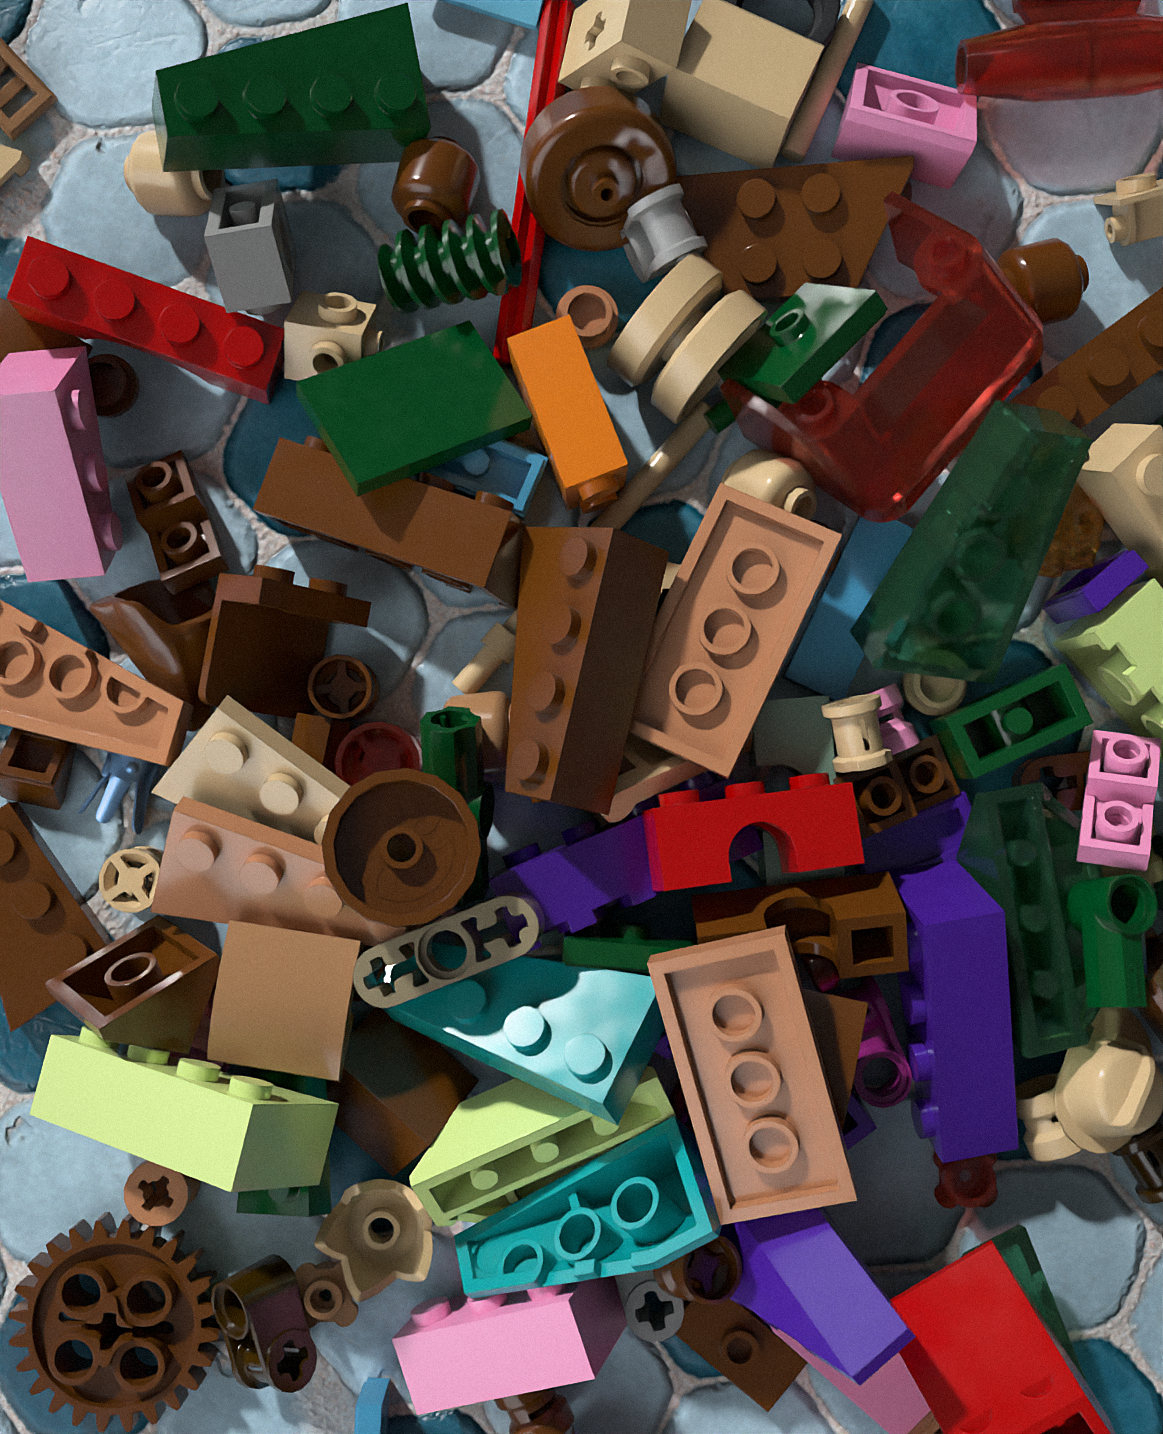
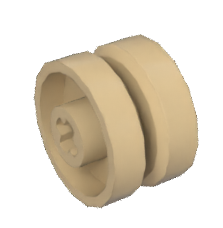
(684, 337)

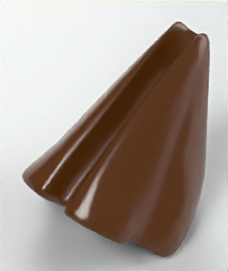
(163, 636)

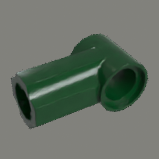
(1112, 922)

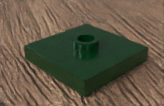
(803, 340)
(620, 948)

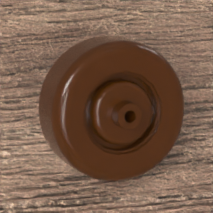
(591, 162)

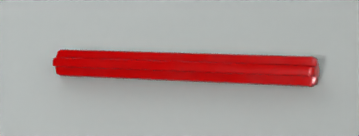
(518, 305)

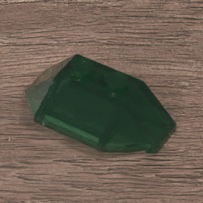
(1025, 856)

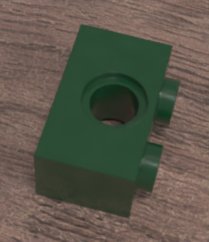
(1011, 722)

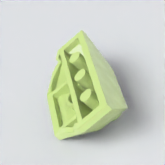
(518, 1142)

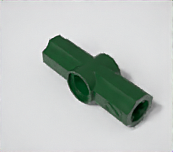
(455, 754)

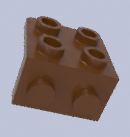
(270, 638)

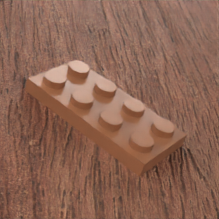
(728, 628)
(753, 1076)

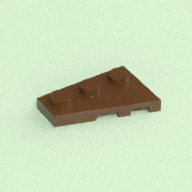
(42, 919)

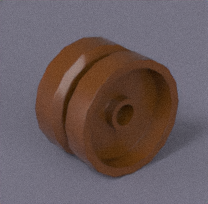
(404, 807)

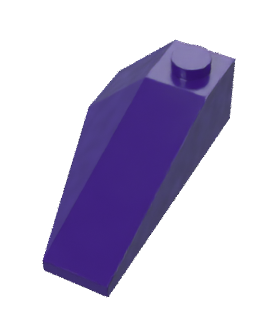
(817, 1291)

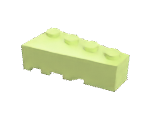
(1123, 656)
(184, 1113)

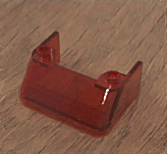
(926, 395)

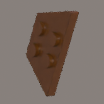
(793, 222)

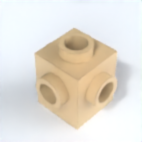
(328, 333)

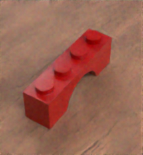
(126, 309)

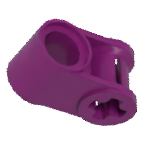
(876, 1042)

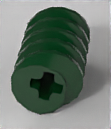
(453, 267)

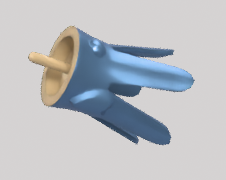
(123, 772)

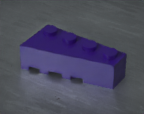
(598, 866)
(957, 1012)

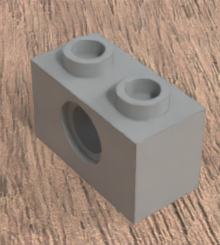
(251, 247)

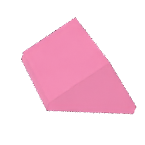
(907, 117)

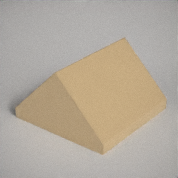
(738, 82)

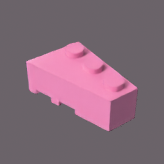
(508, 1342)

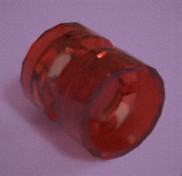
(377, 749)

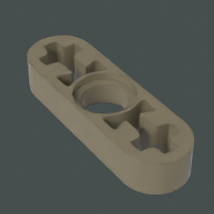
(398, 950)

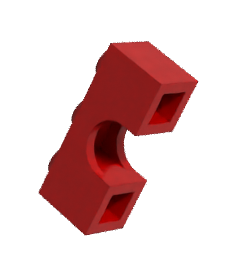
(810, 824)

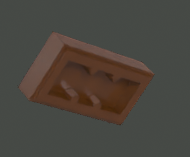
(741, 1349)

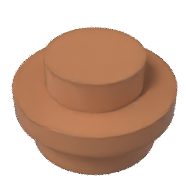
(592, 314)

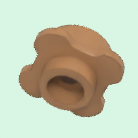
(329, 1276)

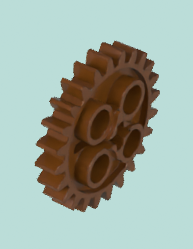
(115, 1377)

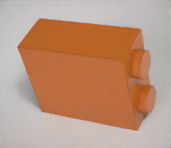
(569, 414)

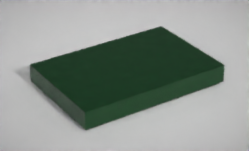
(413, 407)

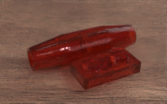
(1065, 53)

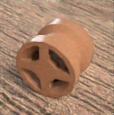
(156, 1208)

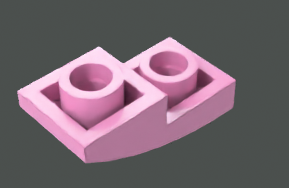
(1119, 800)

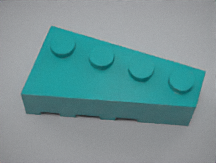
(544, 1023)

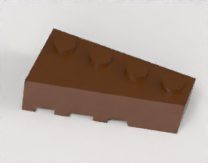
(400, 523)
(578, 660)

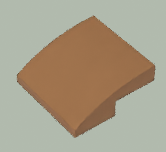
(284, 1001)

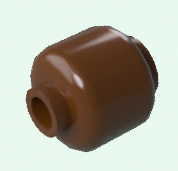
(435, 183)
(1047, 277)

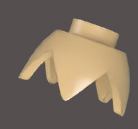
(373, 1260)

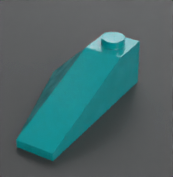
(599, 1221)

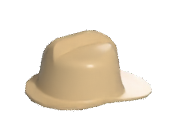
(1109, 1085)

